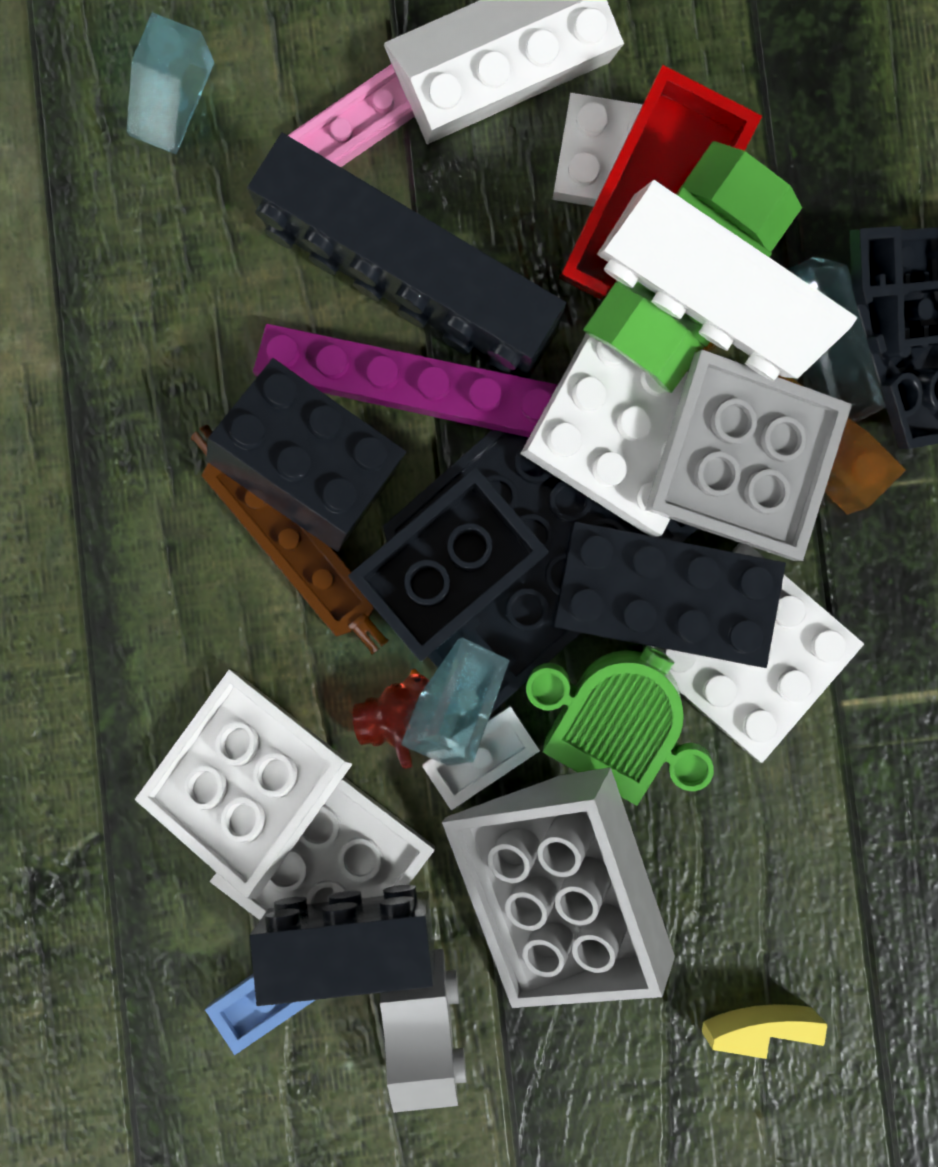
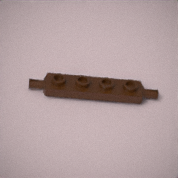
(300, 556)

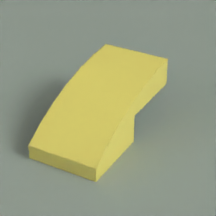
(750, 1028)

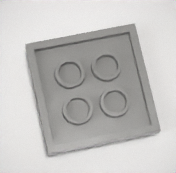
(748, 456)

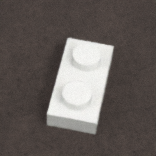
(500, 751)

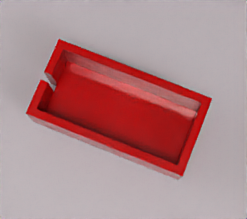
(663, 146)

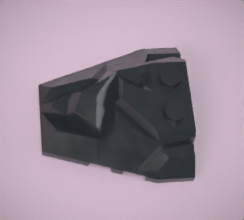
(898, 306)

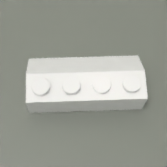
(498, 57)
(722, 284)

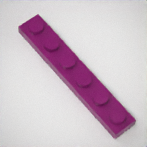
(408, 381)

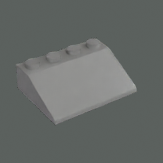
(563, 893)

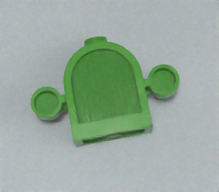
(622, 718)

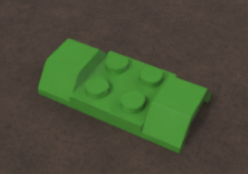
(740, 197)

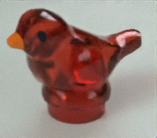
(389, 715)

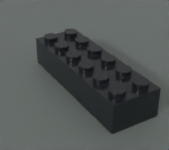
(404, 259)

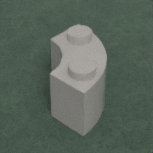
(420, 1045)

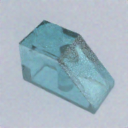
(166, 82)
(456, 704)

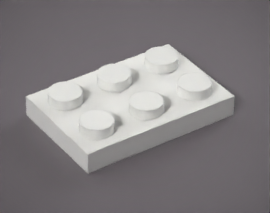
(590, 146)

